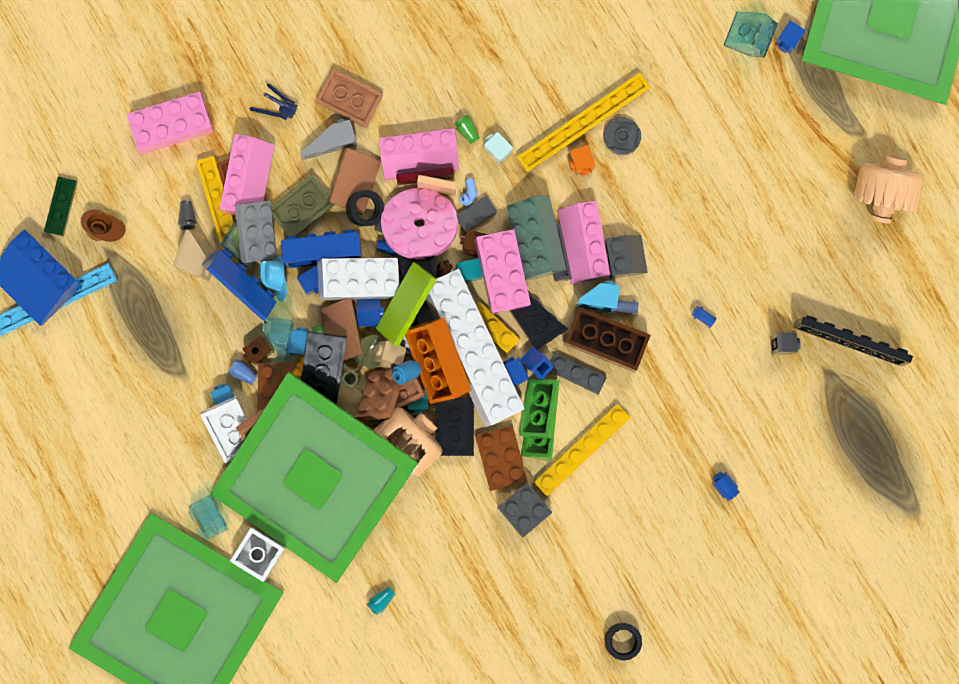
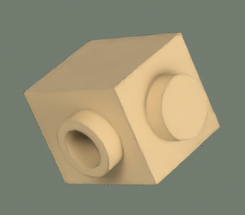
(388, 354)

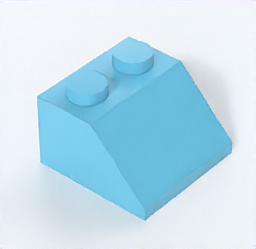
(601, 298)

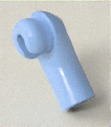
(471, 193)

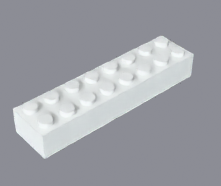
(487, 376)

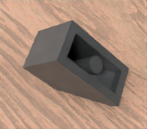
(785, 343)

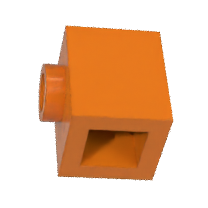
(581, 161)

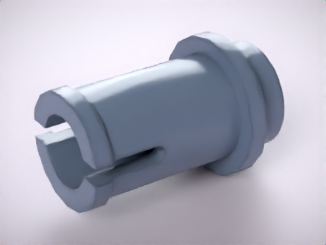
(627, 307)

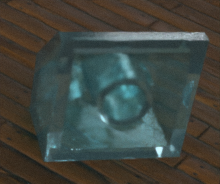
(751, 33)
(278, 334)

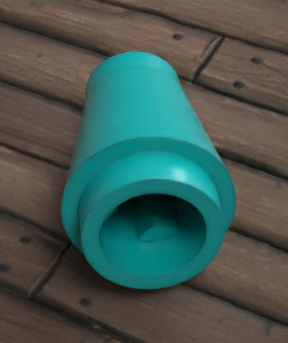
(380, 601)

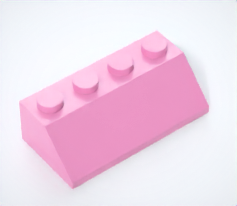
(418, 152)
(246, 172)
(584, 242)

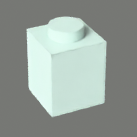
(497, 147)

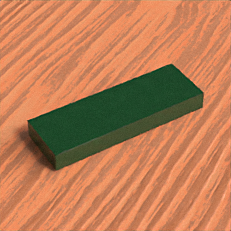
(60, 206)

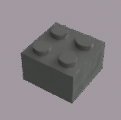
(524, 510)

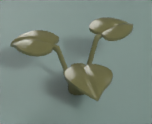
(352, 378)

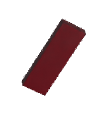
(411, 178)

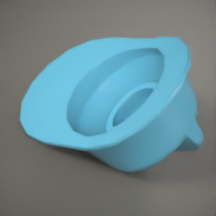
(273, 276)

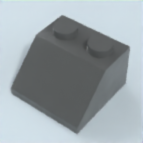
(625, 256)

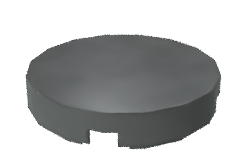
(622, 136)

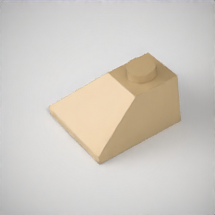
(192, 255)

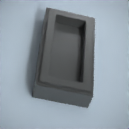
(476, 214)

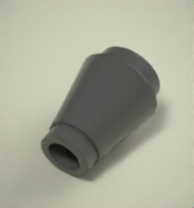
(186, 216)

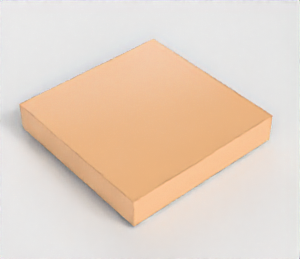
(439, 185)

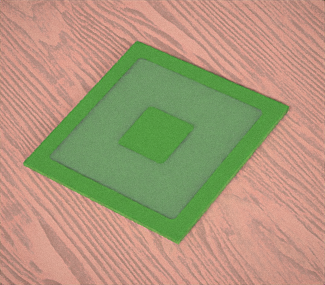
(889, 43)
(313, 477)
(175, 612)

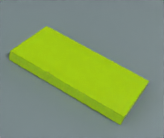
(406, 304)

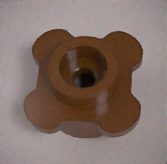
(443, 268)

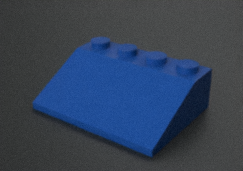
(35, 278)

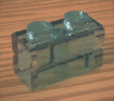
(208, 518)

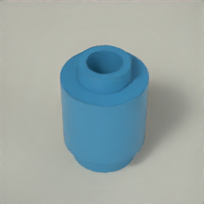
(406, 372)

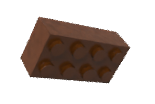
(607, 339)

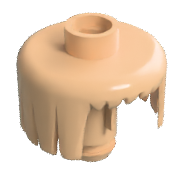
(890, 186)
(412, 437)

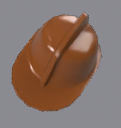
(102, 226)

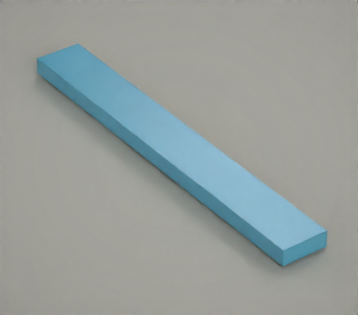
(90, 283)

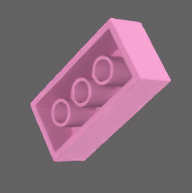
(170, 123)
(502, 271)

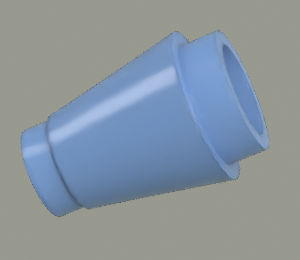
(242, 372)

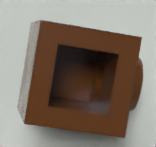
(468, 241)
(257, 351)

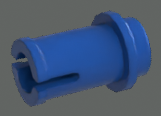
(703, 316)

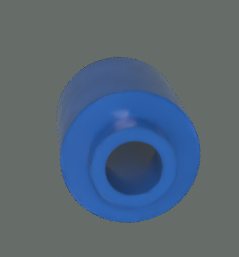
(725, 486)

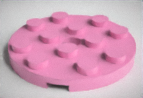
(422, 241)

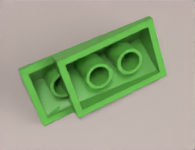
(539, 419)

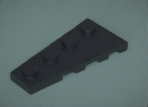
(424, 314)
(538, 324)

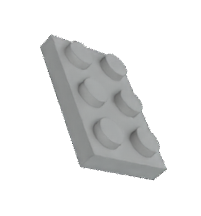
(255, 231)

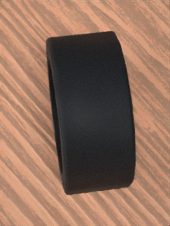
(352, 215)
(637, 637)

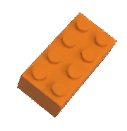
(439, 361)

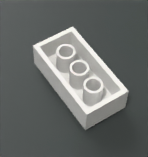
(357, 278)

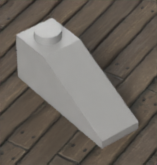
(332, 139)

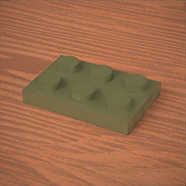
(301, 207)

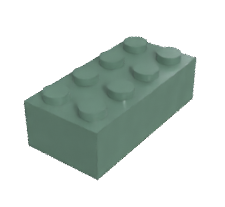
(536, 237)

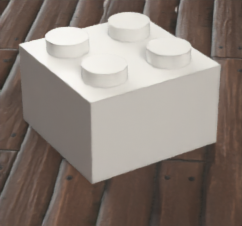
(258, 554)

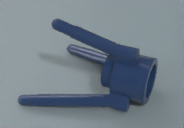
(287, 106)

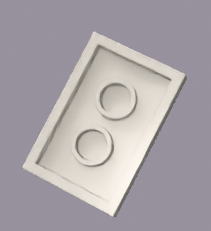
(221, 425)

